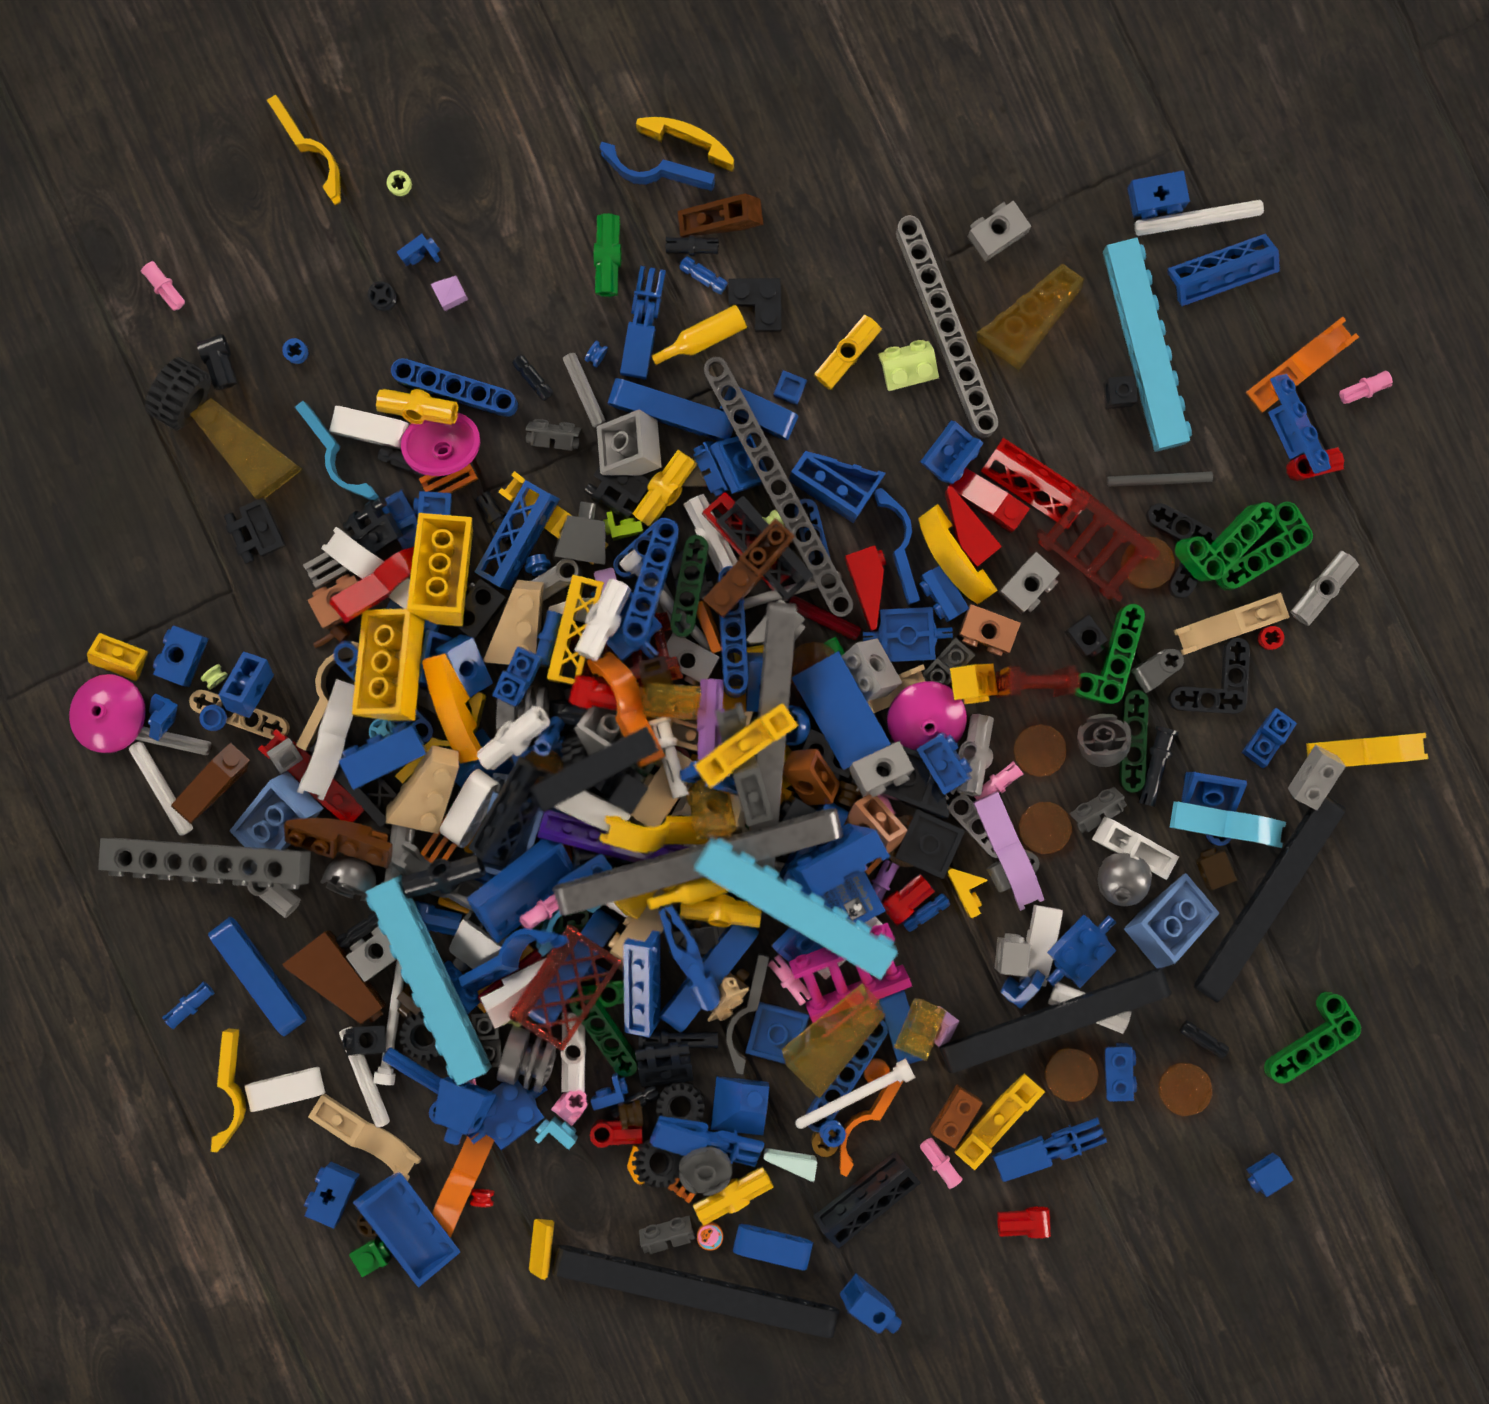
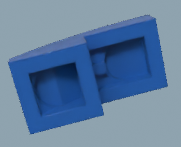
(404, 516)

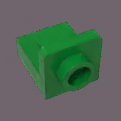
(370, 1256)

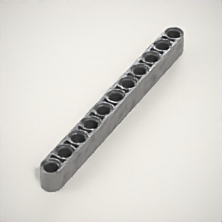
(777, 473)
(773, 692)
(679, 865)

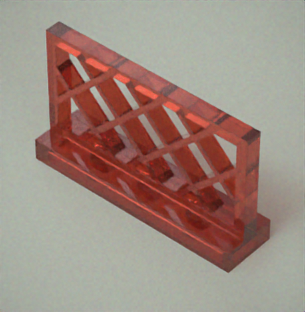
(545, 975)

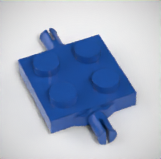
(908, 634)
(616, 641)
(1081, 951)
(510, 1114)

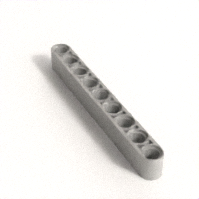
(946, 314)

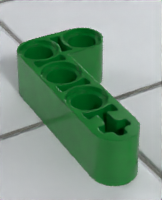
(1231, 538)
(1262, 554)
(1115, 652)
(1310, 1041)

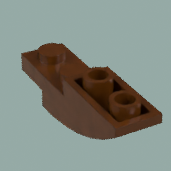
(749, 568)
(333, 835)

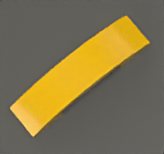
(657, 126)
(952, 558)
(745, 744)
(998, 1120)

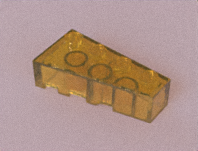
(1025, 324)
(249, 455)
(833, 1040)

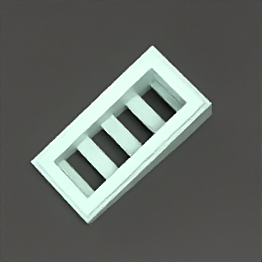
(797, 1163)

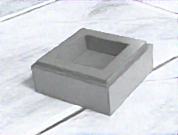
(284, 755)

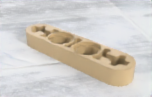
(239, 720)

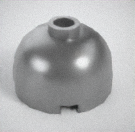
(1104, 740)
(349, 877)
(1124, 879)

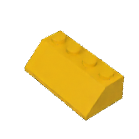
(440, 568)
(388, 665)

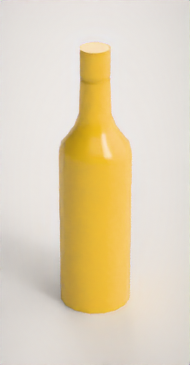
(704, 334)
(688, 893)

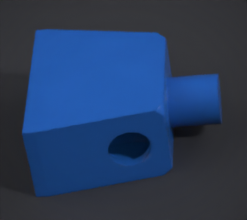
(461, 1108)
(869, 1306)

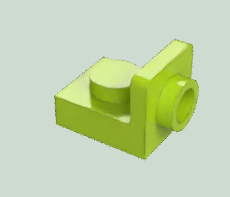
(627, 527)

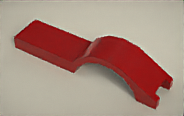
(374, 587)
(337, 797)

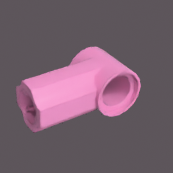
(570, 1106)

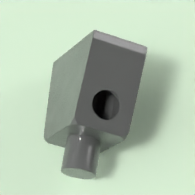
(582, 536)
(473, 944)

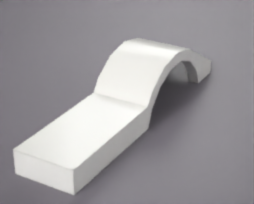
(361, 562)
(329, 741)

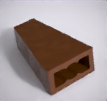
(331, 974)

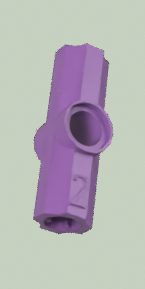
(707, 725)

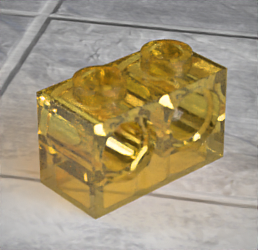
(920, 1029)

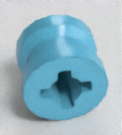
(379, 726)

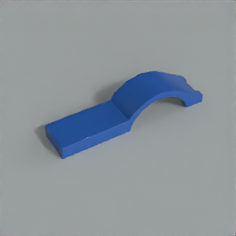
(665, 169)
(883, 499)
(508, 957)

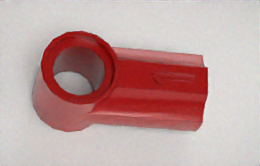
(1335, 459)
(590, 692)
(903, 902)
(617, 1136)
(1032, 1222)

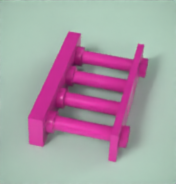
(804, 965)

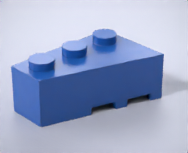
(835, 483)
(382, 754)
(834, 859)

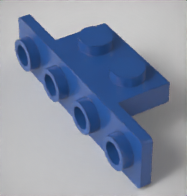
(1294, 426)

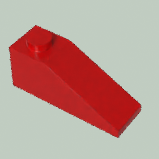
(990, 500)
(969, 531)
(867, 577)

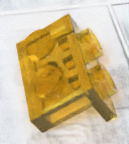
(671, 701)

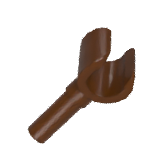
(339, 632)

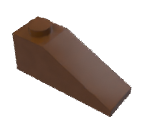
(721, 216)
(211, 783)

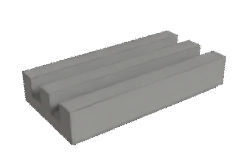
(313, 574)

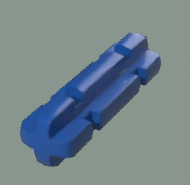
(703, 275)
(926, 912)

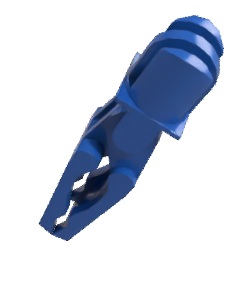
(641, 336)
(701, 985)
(686, 1135)
(1034, 1156)

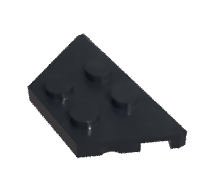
(919, 791)

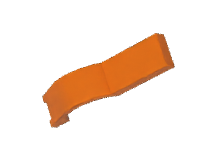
(1303, 363)
(627, 696)
(875, 1113)
(461, 1182)

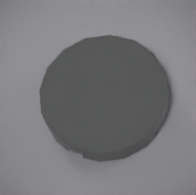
(705, 1171)

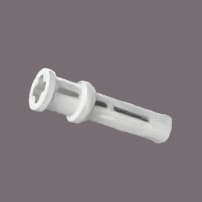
(664, 736)

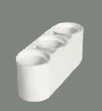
(367, 427)
(469, 808)
(284, 1089)

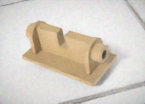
(729, 998)

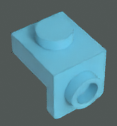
(561, 1131)

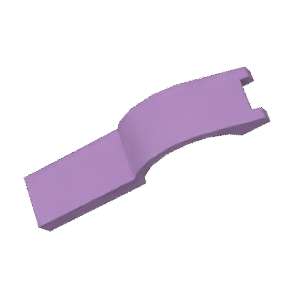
(1008, 849)

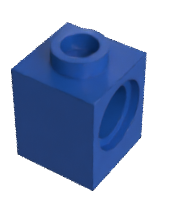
(1268, 1175)

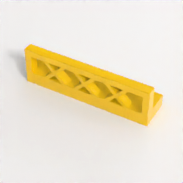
(566, 629)

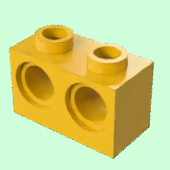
(974, 683)

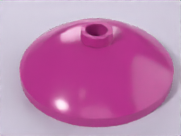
(440, 447)
(922, 705)
(120, 714)

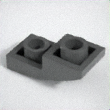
(953, 656)
(489, 1038)

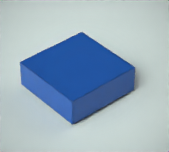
(790, 387)

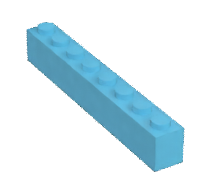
(1146, 344)
(796, 908)
(429, 981)

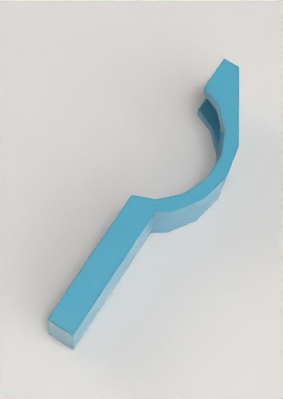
(1227, 824)

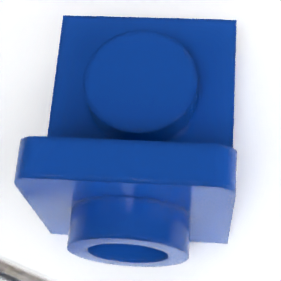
(415, 250)
(433, 503)
(162, 716)
(1022, 992)
(607, 1097)

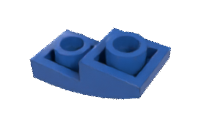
(518, 677)
(1269, 737)

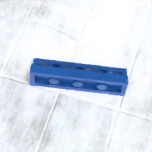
(1228, 272)
(523, 542)
(642, 985)

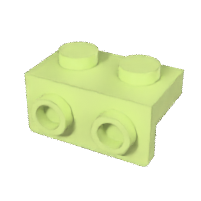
(909, 365)

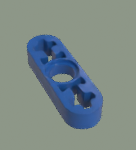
(813, 516)

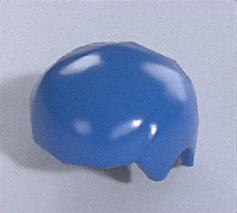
(800, 732)

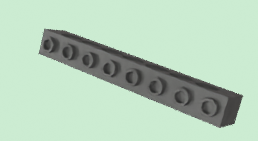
(115, 851)

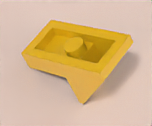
(962, 884)

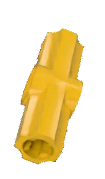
(858, 339)
(417, 406)
(664, 488)
(723, 911)
(734, 1196)

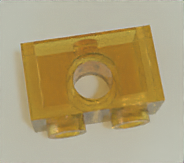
(715, 823)

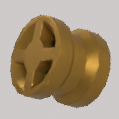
(821, 1150)

